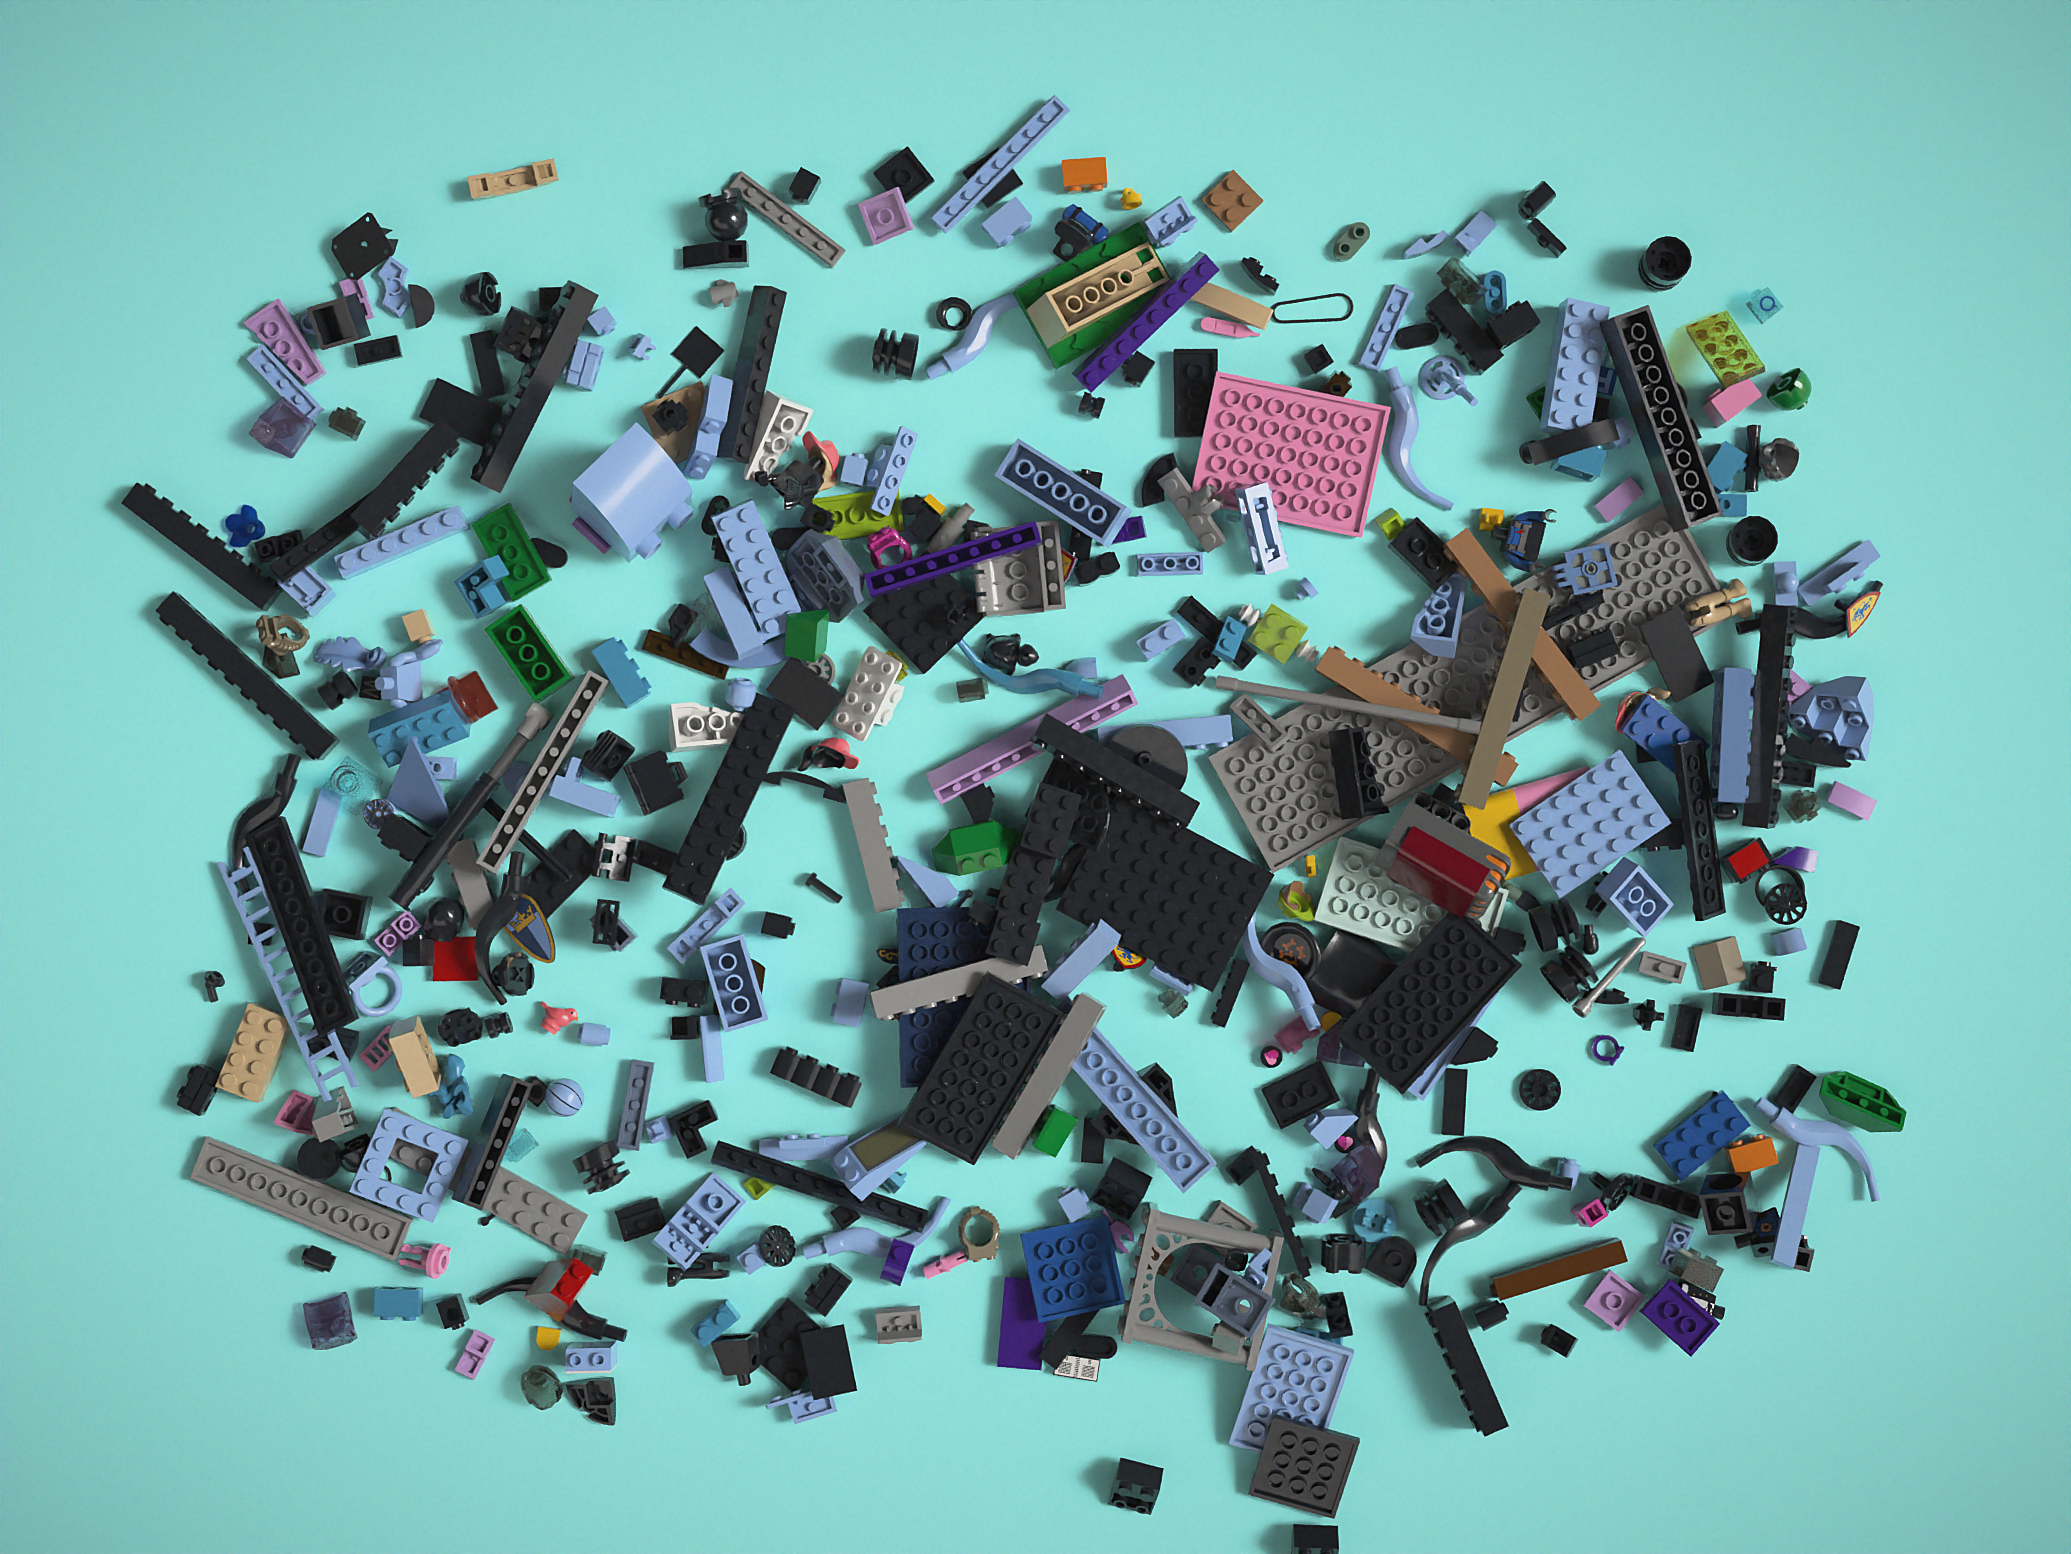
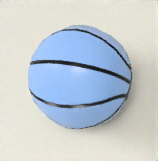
(564, 1097)

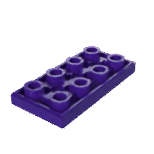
(1020, 1332)

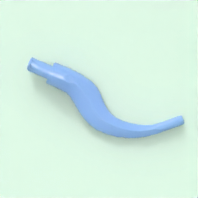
(974, 339)
(1403, 436)
(1281, 976)
(1819, 1133)
(869, 1241)

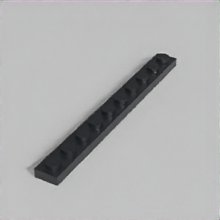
(817, 1186)

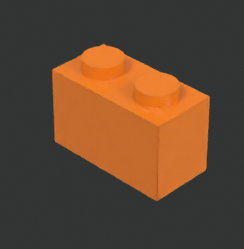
(1084, 174)
(1752, 1154)

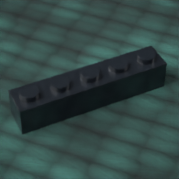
(1230, 992)

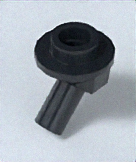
(213, 980)

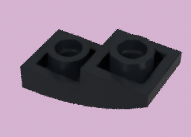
(1253, 269)
(276, 546)
(1609, 997)
(1337, 1315)

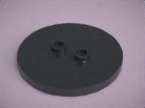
(1152, 750)

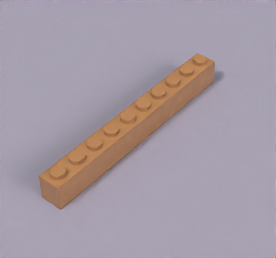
(1499, 599)
(1373, 689)

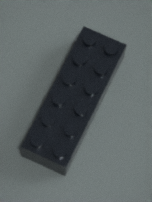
(404, 480)
(1467, 1366)

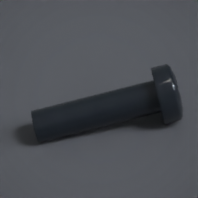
(812, 880)

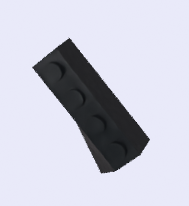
(1355, 775)

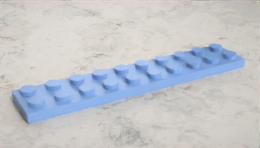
(1140, 1110)

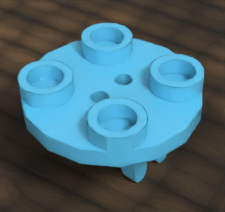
(1364, 1217)

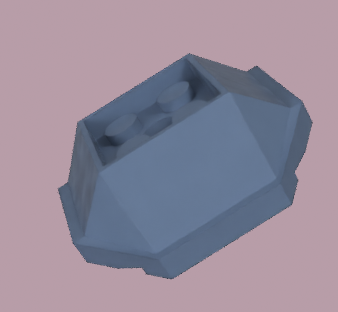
(824, 575)

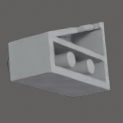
(334, 1116)

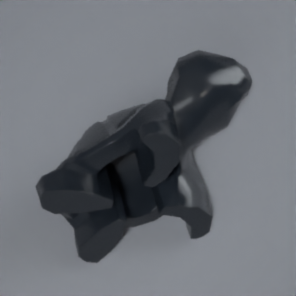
(1006, 652)

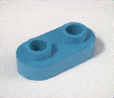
(1496, 293)

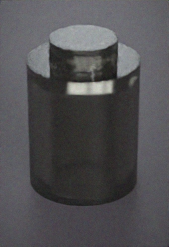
(972, 690)

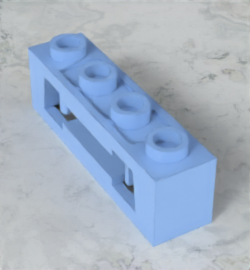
(1261, 528)

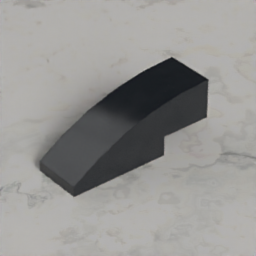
(1813, 752)

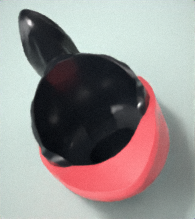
(827, 754)

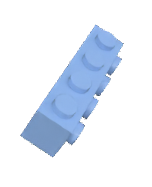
(733, 613)
(1080, 960)

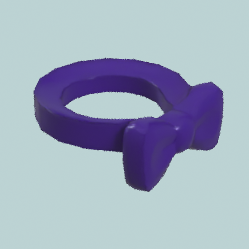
(1619, 1049)

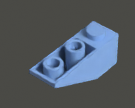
(935, 885)

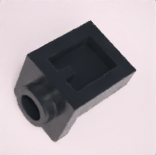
(1762, 977)

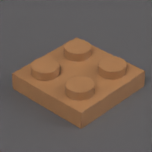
(1232, 200)

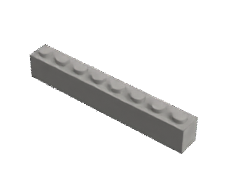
(950, 984)
(1049, 1075)

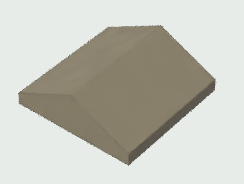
(1719, 963)

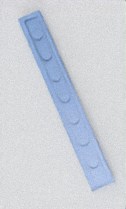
(1000, 164)

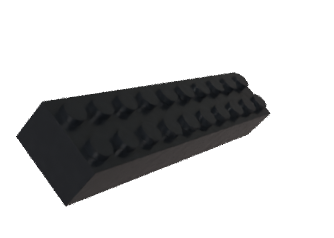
(1661, 418)

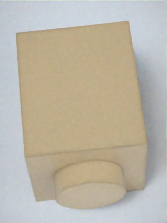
(419, 626)

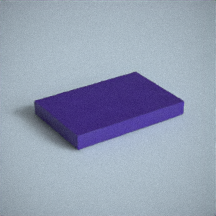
(1679, 1317)

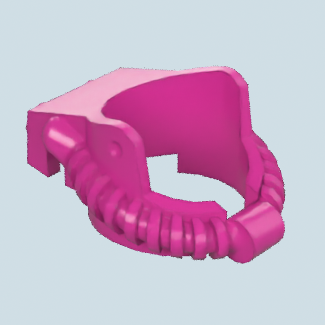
(883, 539)

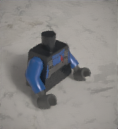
(1523, 539)

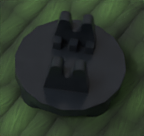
(460, 1027)

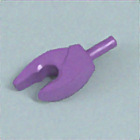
(1118, 1228)

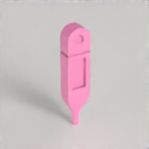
(1226, 328)

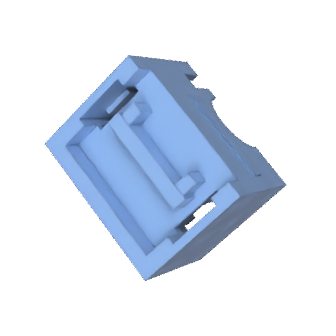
(307, 589)

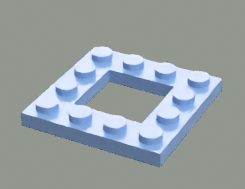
(397, 1125)

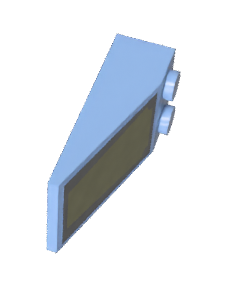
(875, 1157)

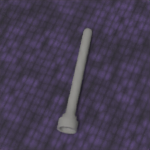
(1583, 1006)

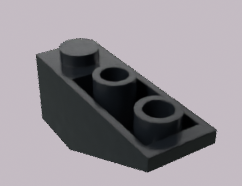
(716, 255)

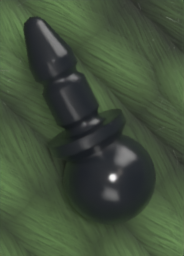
(1337, 1190)

